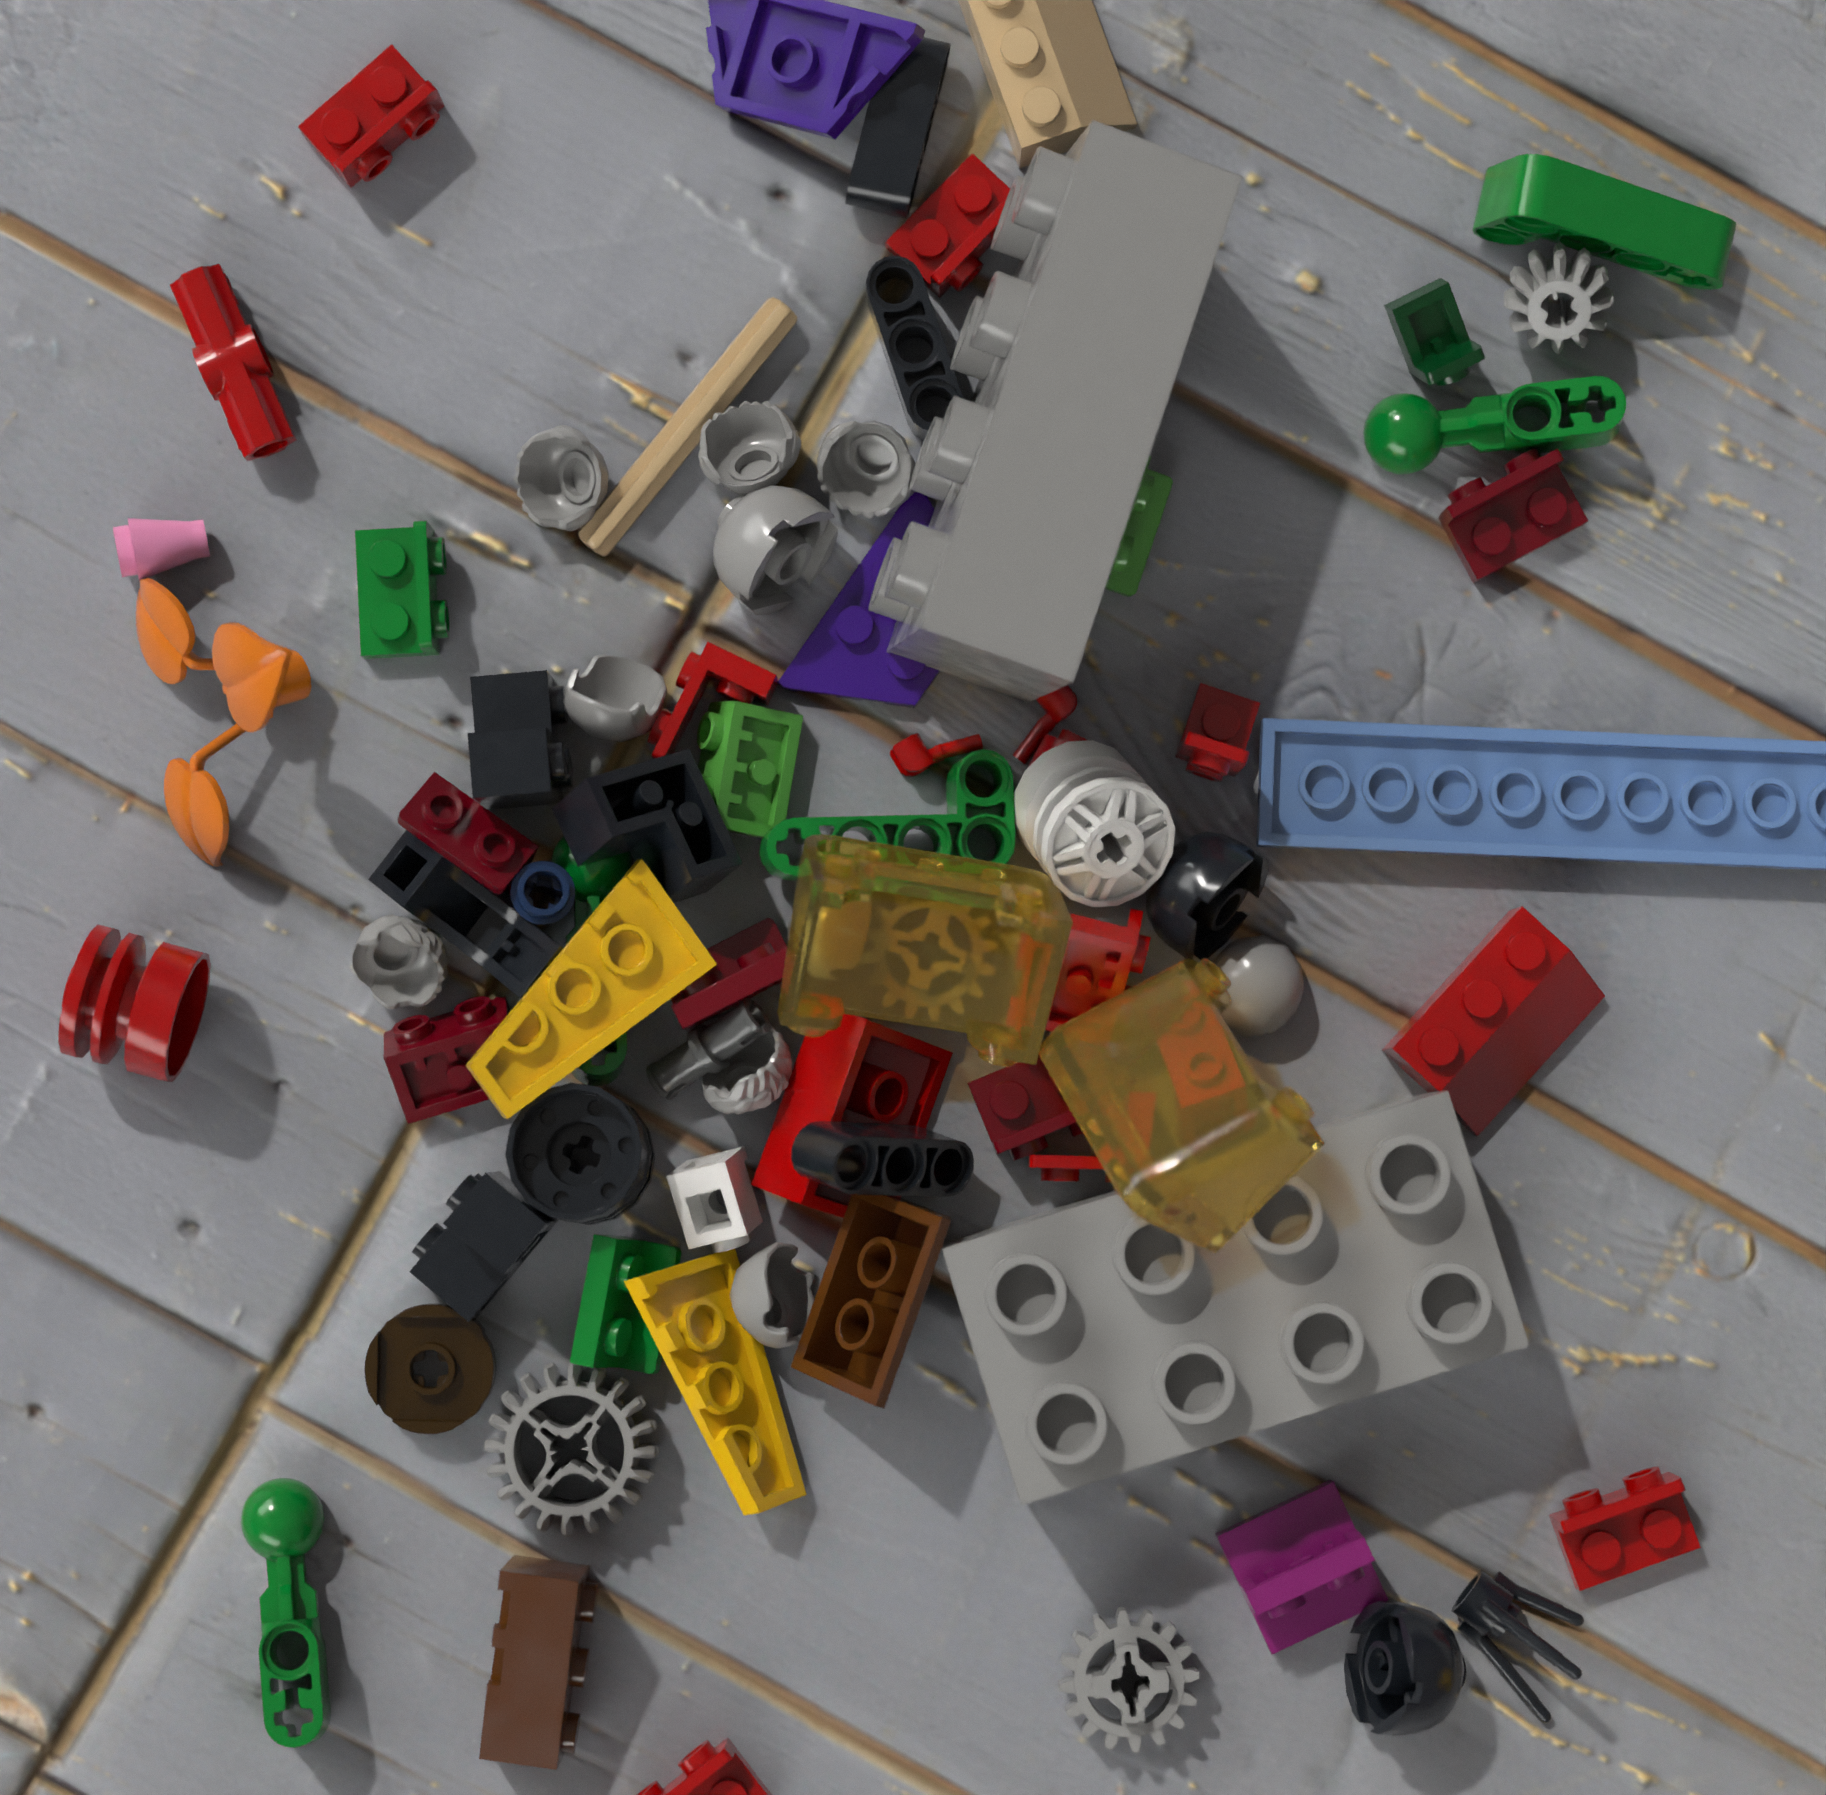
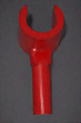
(1058, 707)
(914, 758)

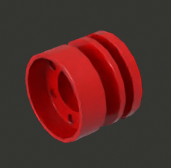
(120, 999)

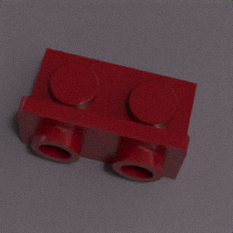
(1512, 515)
(467, 834)
(744, 968)
(430, 1057)
(1021, 1108)

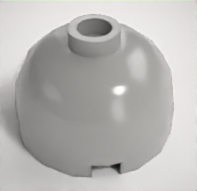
(769, 543)

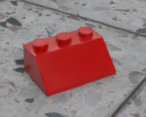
(1496, 1019)
(849, 1076)

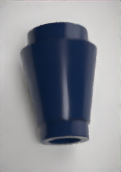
(543, 878)

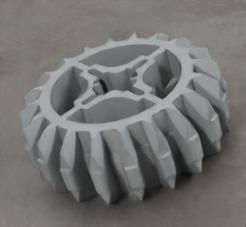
(547, 1431)

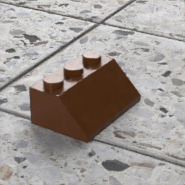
(871, 1295)

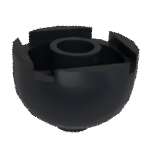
(1201, 891)
(1403, 1669)

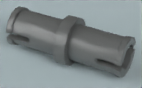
(708, 1049)

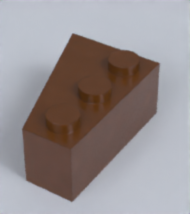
(537, 1662)

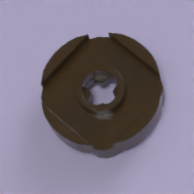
(405, 1394)

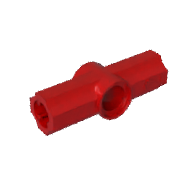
(233, 362)

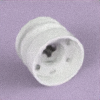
(1093, 823)

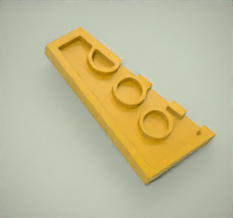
(600, 985)
(721, 1377)

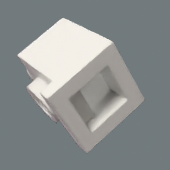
(700, 1214)

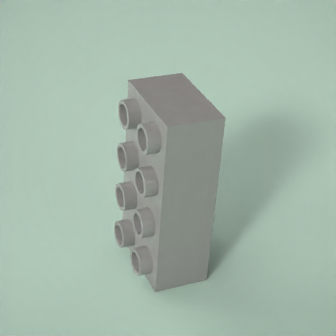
(1063, 411)
(1140, 1347)

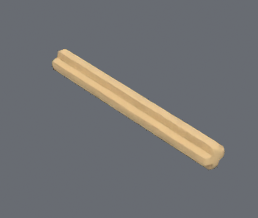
(683, 429)

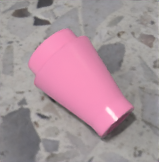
(158, 545)

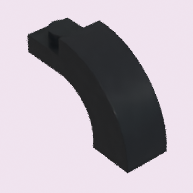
(465, 913)

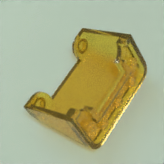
(923, 945)
(1179, 1105)

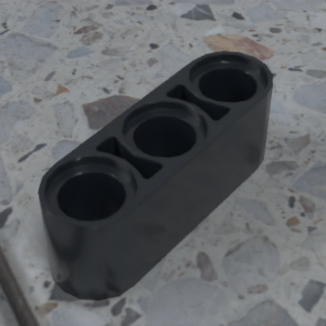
(898, 132)
(904, 321)
(882, 1159)

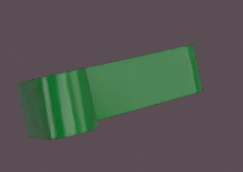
(1611, 218)
(947, 831)

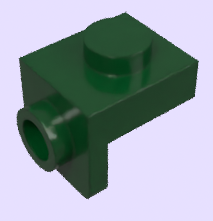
(1433, 334)

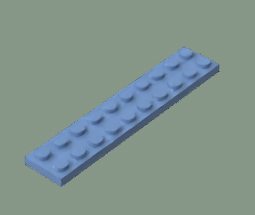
(1542, 794)

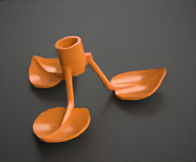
(254, 679)

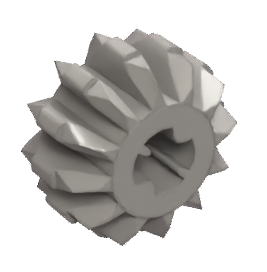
(1552, 277)

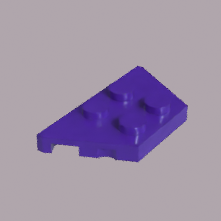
(803, 60)
(850, 643)

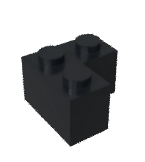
(516, 741)
(657, 814)
(482, 1243)

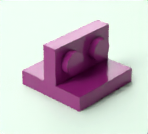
(1301, 1566)

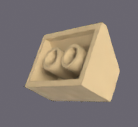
(1047, 71)

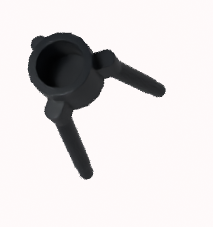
(1489, 1607)

